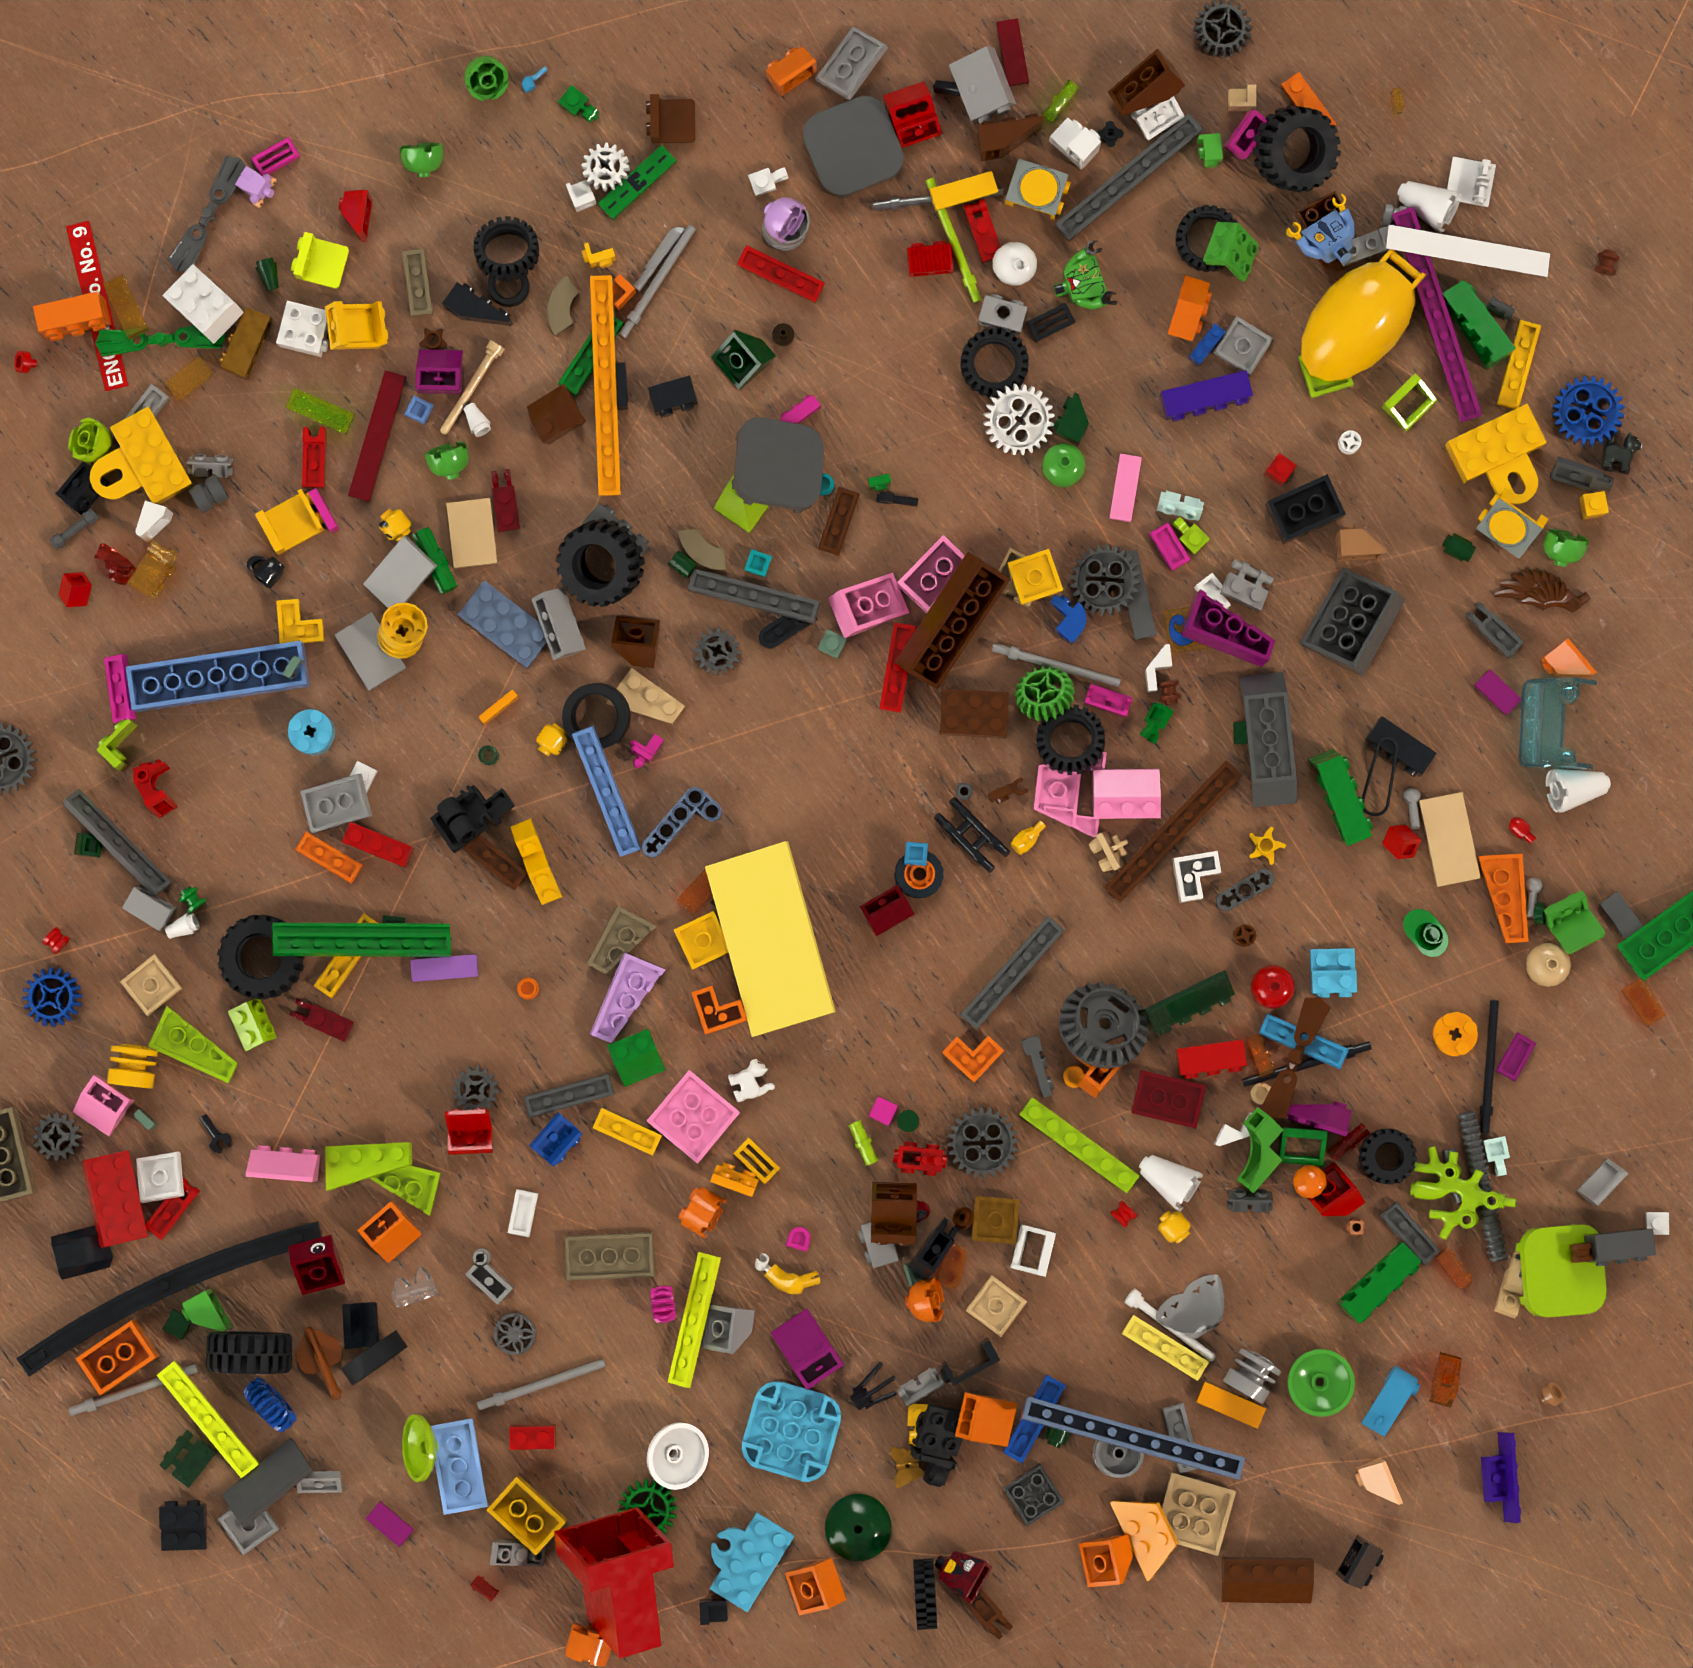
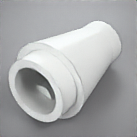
(477, 421)
(183, 926)

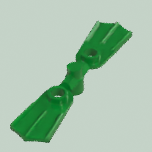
(116, 341)

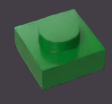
(879, 483)

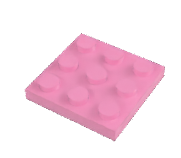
(693, 1116)

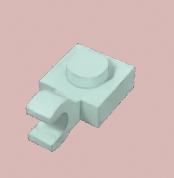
(1497, 1150)

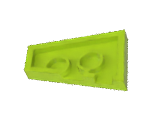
(412, 1184)

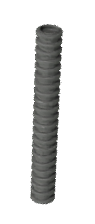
(1476, 1160)

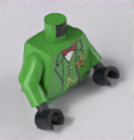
(1084, 280)

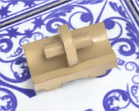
(1106, 843)

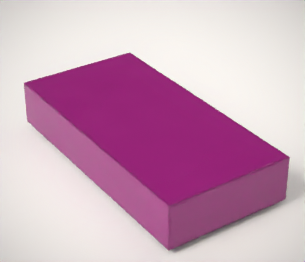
(1497, 692)
(1515, 1056)
(389, 1523)

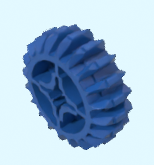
(58, 1004)
(270, 1404)

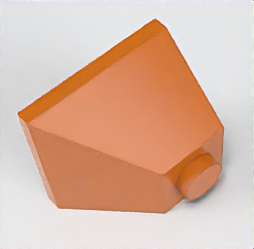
(1567, 661)
(1106, 1560)

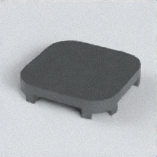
(853, 146)
(778, 464)

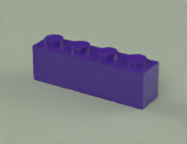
(1206, 395)

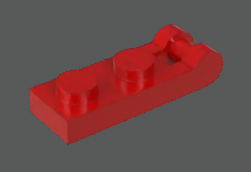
(982, 230)
(171, 1211)

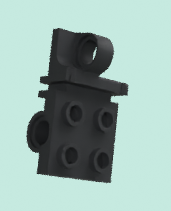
(467, 816)
(937, 1442)

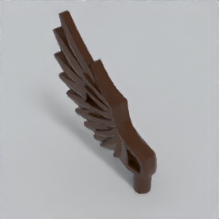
(1541, 591)

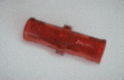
(1348, 1142)

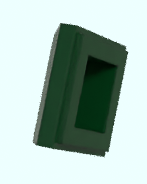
(1239, 733)
(87, 845)

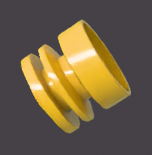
(409, 622)
(132, 1066)

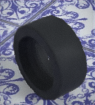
(509, 302)

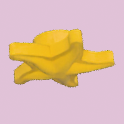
(1265, 846)

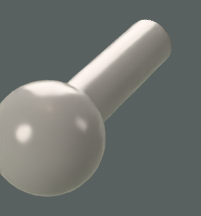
(1412, 797)
(1533, 887)

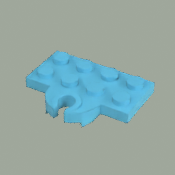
(748, 1559)

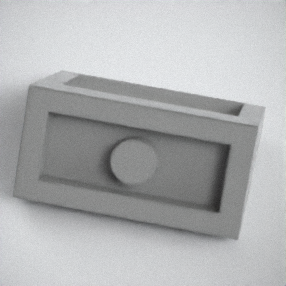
(1602, 1182)

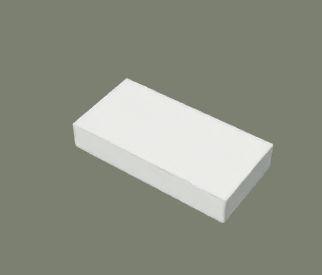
(523, 1213)

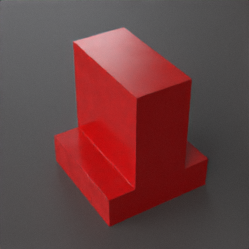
(616, 1567)

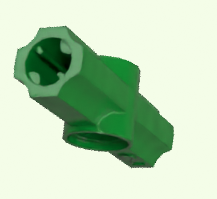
(441, 574)

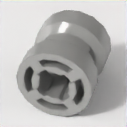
(1387, 214)

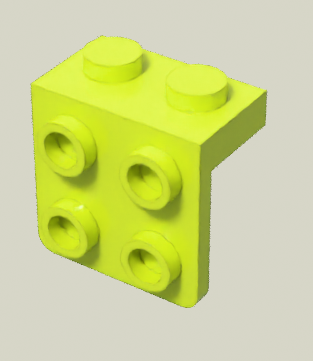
(319, 261)

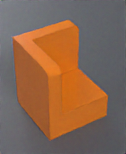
(622, 292)

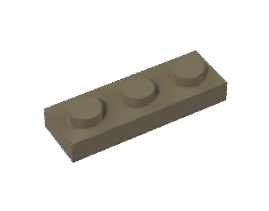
(417, 282)

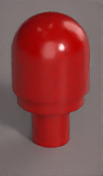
(1521, 829)

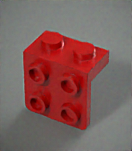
(469, 1131)

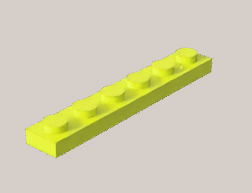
(694, 1320)
(208, 1419)

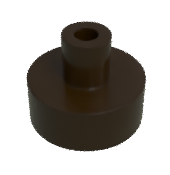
(787, 338)

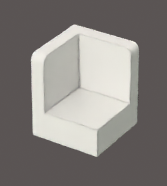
(581, 195)

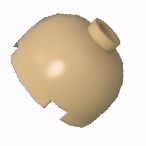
(1548, 964)

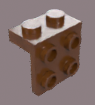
(670, 120)

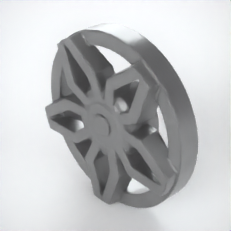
(514, 1333)

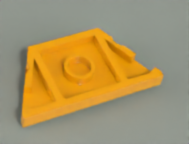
(1148, 1533)

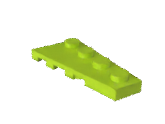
(186, 1044)
(360, 1162)

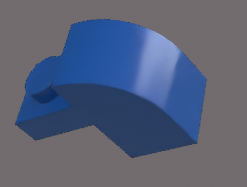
(1074, 619)

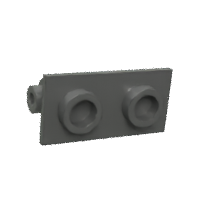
(1240, 1199)

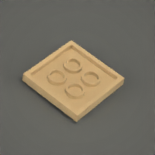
(1197, 1512)

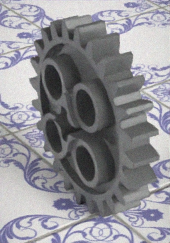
(1103, 599)
(9, 776)
(981, 1122)

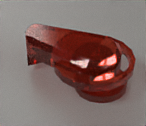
(115, 563)

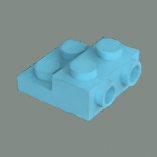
(1333, 972)

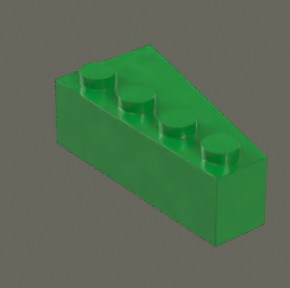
(1477, 324)
(1342, 796)
(1379, 1282)

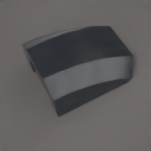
(80, 1253)

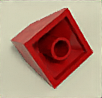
(356, 210)
(1339, 1196)

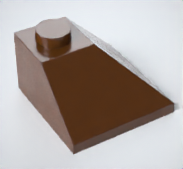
(555, 415)
(636, 640)

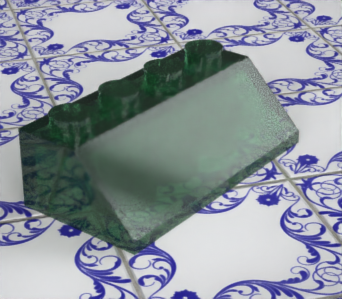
(1188, 1002)

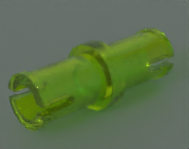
(1060, 101)

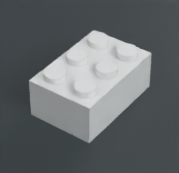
(203, 303)

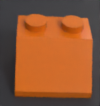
(791, 70)
(815, 1586)

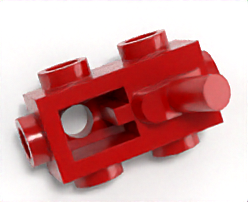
(927, 1159)

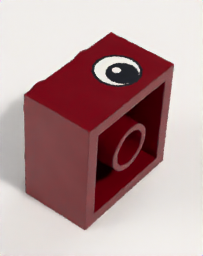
(316, 1264)

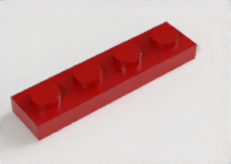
(780, 274)
(895, 676)

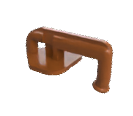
(317, 1354)

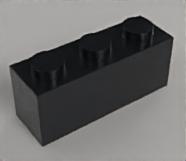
(1411, 752)

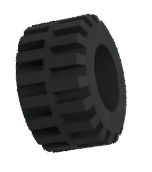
(1406, 1150)

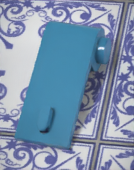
(1391, 1400)

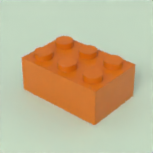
(72, 316)
(117, 1357)

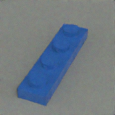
(1027, 1431)

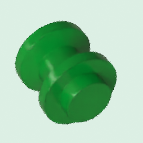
(190, 896)

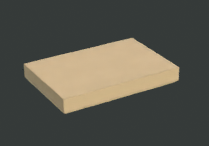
(472, 533)

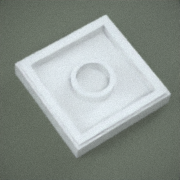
(160, 1177)

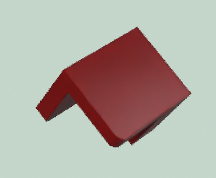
(75, 589)
(1401, 842)

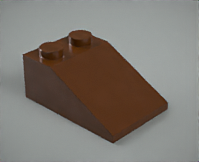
(1147, 84)

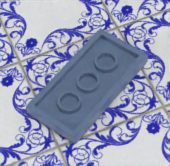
(504, 624)

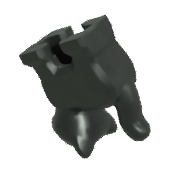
(1620, 455)

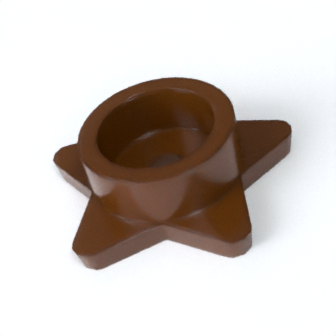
(429, 335)

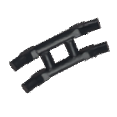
(972, 849)

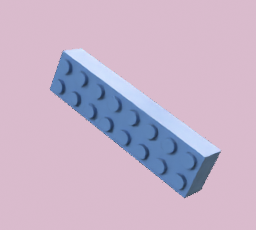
(215, 677)

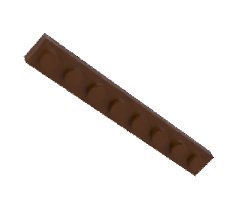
(1172, 831)

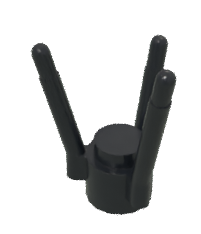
(862, 1398)

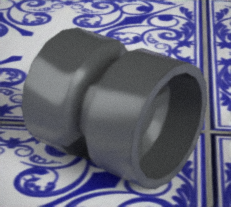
(209, 493)

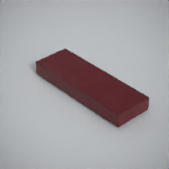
(1012, 52)

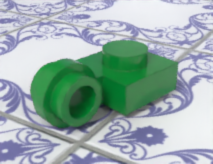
(575, 101)

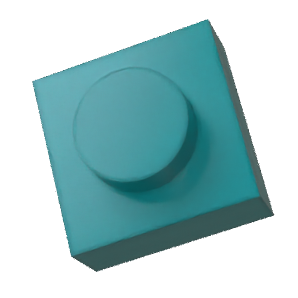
(758, 563)

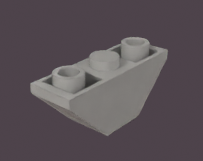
(514, 1553)

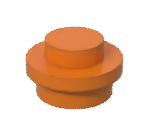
(528, 988)

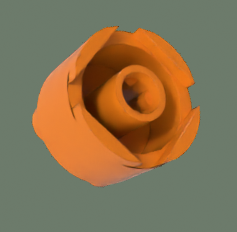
(702, 1211)
(587, 1646)

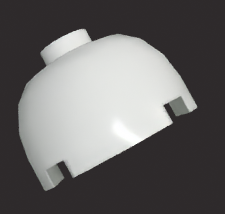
(1014, 263)

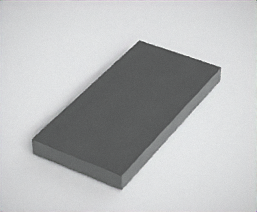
(267, 1482)

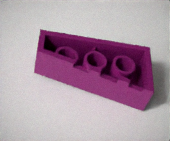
(1224, 631)

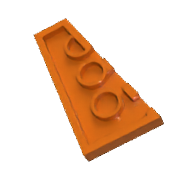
(1507, 892)

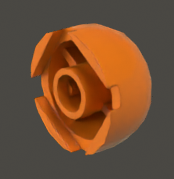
(925, 1300)

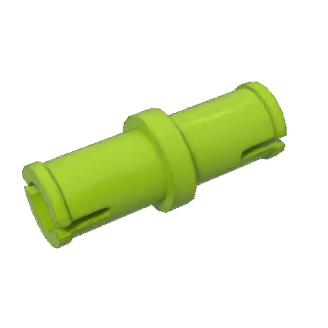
(863, 1142)

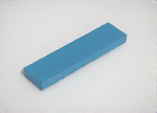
(1320, 1049)

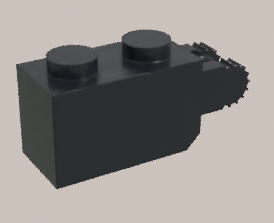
(933, 1250)

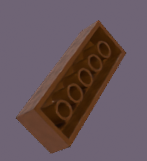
(952, 620)

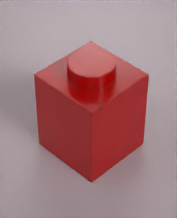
(1280, 469)

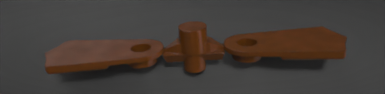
(1281, 1094)

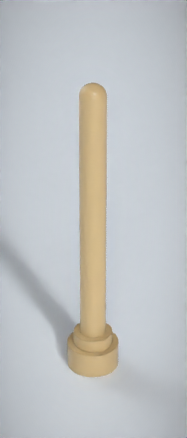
(493, 351)

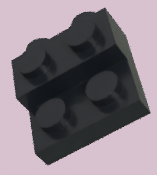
(183, 1526)

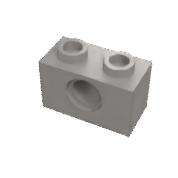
(989, 317)

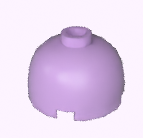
(783, 218)

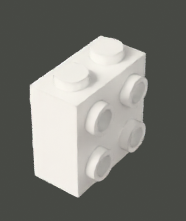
(303, 329)

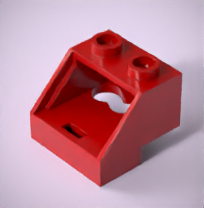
(922, 122)

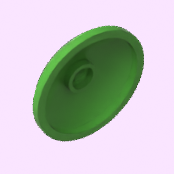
(1336, 1387)

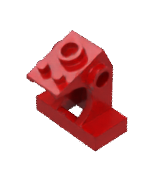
(156, 801)

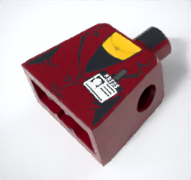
(963, 1574)

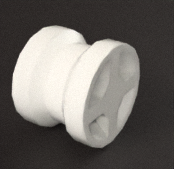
(1351, 438)

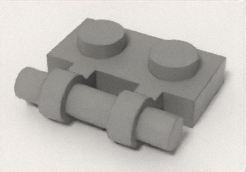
(1243, 591)

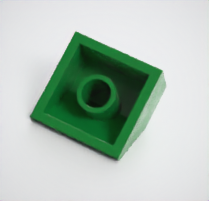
(636, 1057)

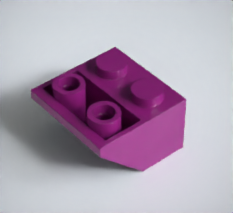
(439, 372)

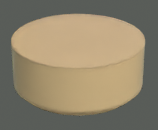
(1259, 1092)

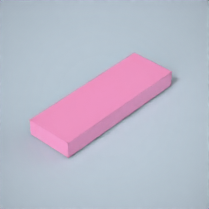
(1125, 488)

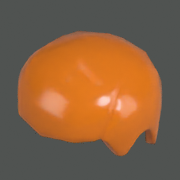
(1309, 1181)

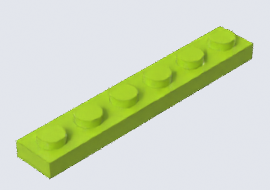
(1079, 1145)

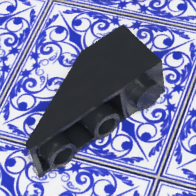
(469, 307)

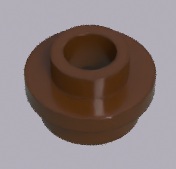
(963, 1217)

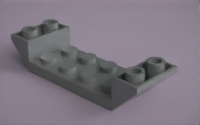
(1269, 739)

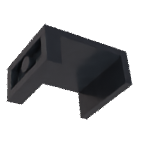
(993, 1358)

